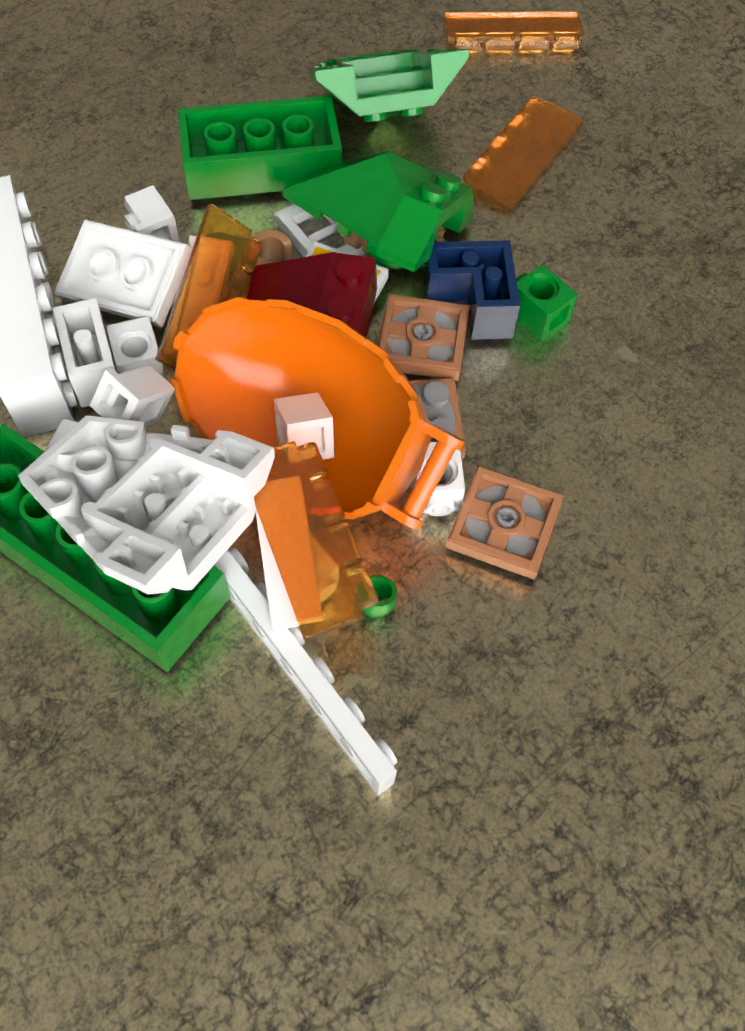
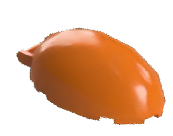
(261, 351)

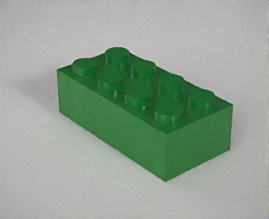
(256, 145)

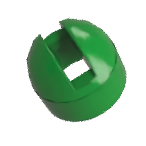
(386, 593)

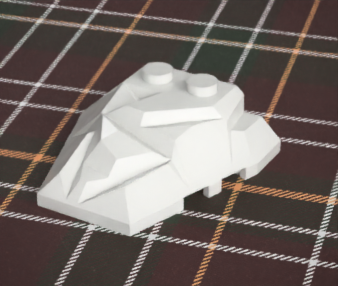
(150, 502)

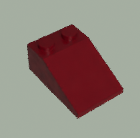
(327, 283)

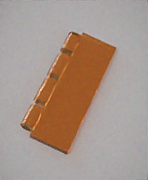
(503, 29)
(521, 152)
(211, 274)
(307, 550)

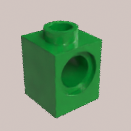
(544, 302)

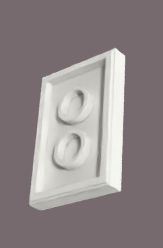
(124, 271)

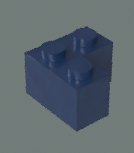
(476, 276)

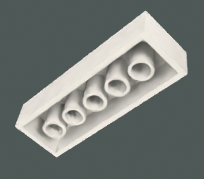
(30, 358)

